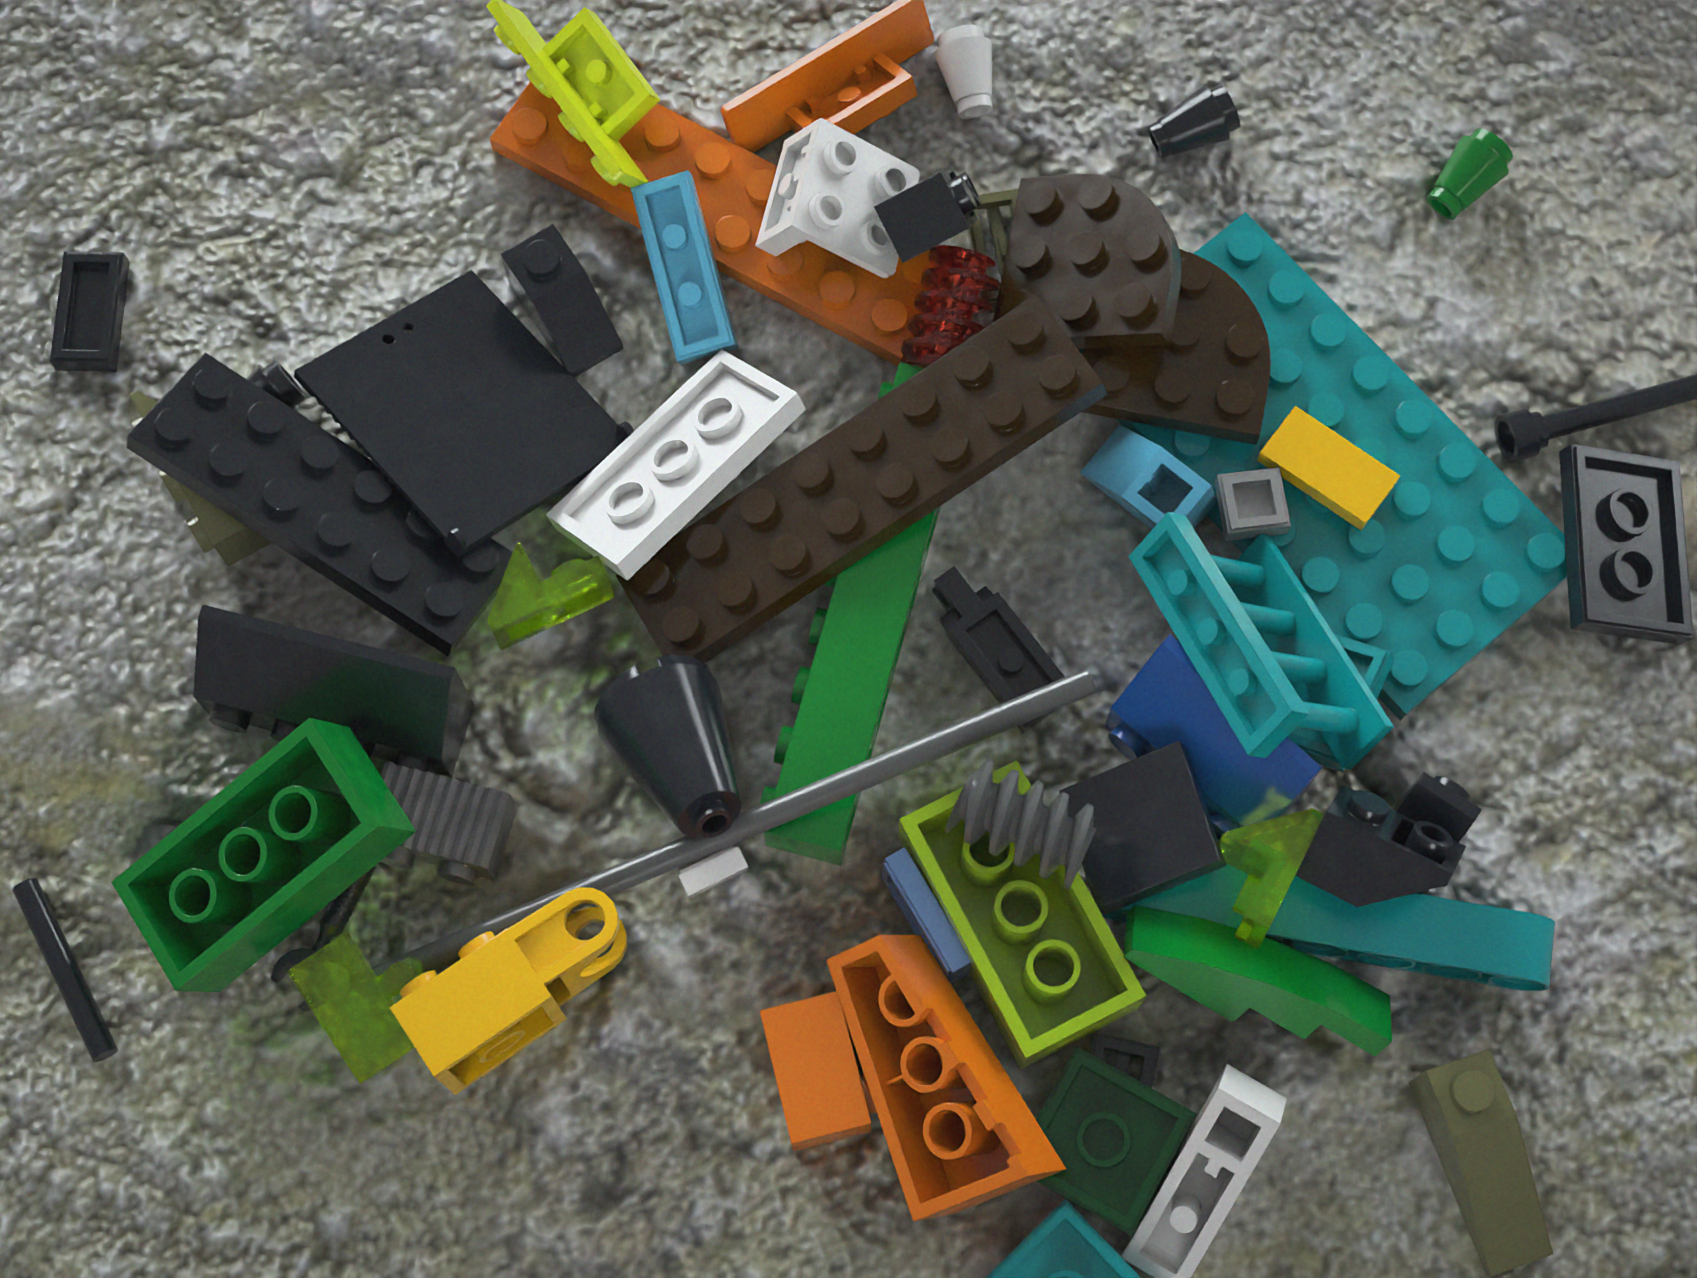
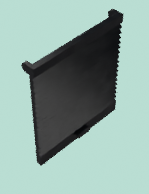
(463, 411)

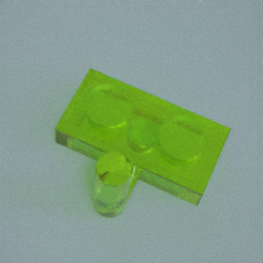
(356, 1003)

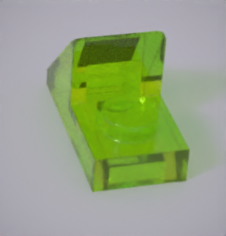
(531, 606)
(1271, 857)

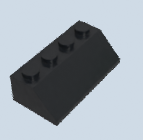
(284, 675)

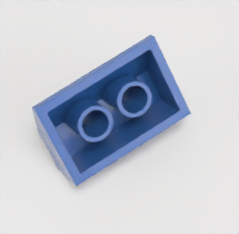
(1172, 705)

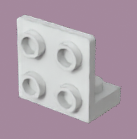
(829, 194)

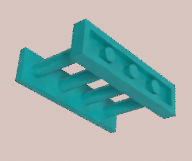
(1259, 643)

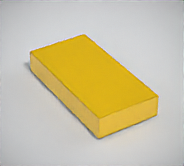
(1328, 468)

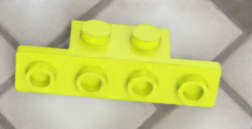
(590, 82)

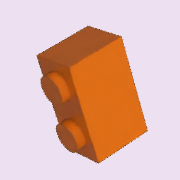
(817, 1071)

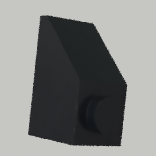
(561, 300)

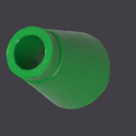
(1470, 172)

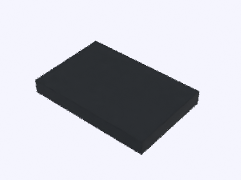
(1625, 545)

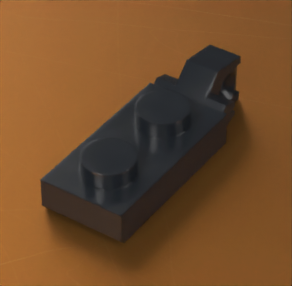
(993, 641)

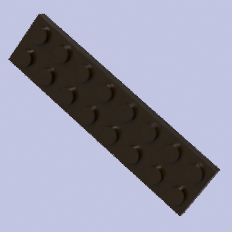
(863, 483)

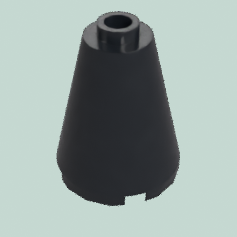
(674, 742)

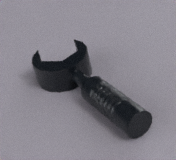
(331, 925)

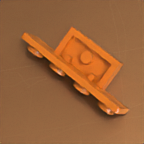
(844, 81)

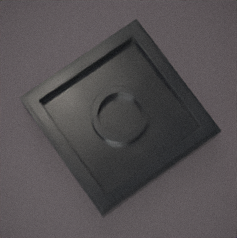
(1148, 828)

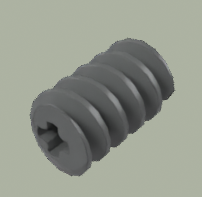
(1023, 821)

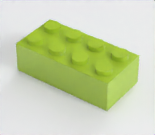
(1031, 943)

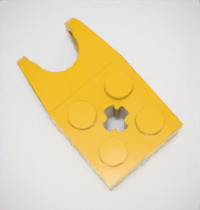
(508, 987)

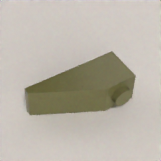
(1484, 1160)

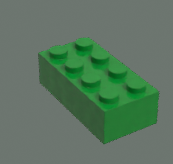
(262, 856)

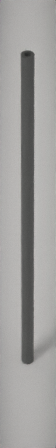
(780, 810)

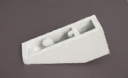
(1206, 1176)

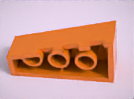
(935, 1082)

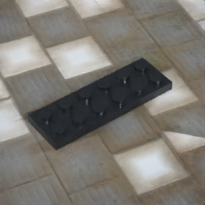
(316, 502)

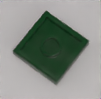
(1110, 1138)

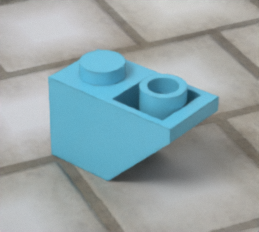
(1148, 479)

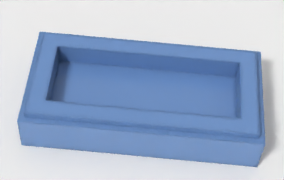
(924, 914)

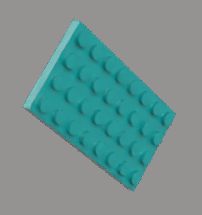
(1454, 541)

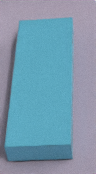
(684, 267)

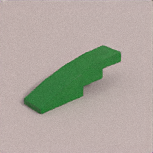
(1273, 980)

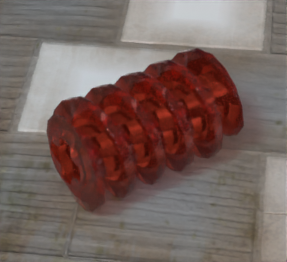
(948, 303)

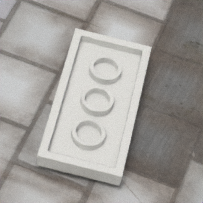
(675, 463)

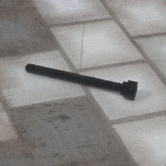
(1524, 433)

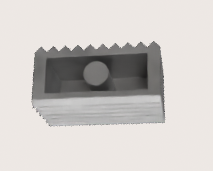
(455, 821)

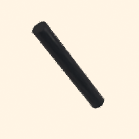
(65, 970)

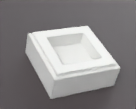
(712, 871)

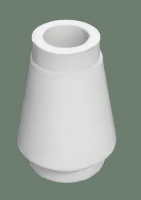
(967, 69)

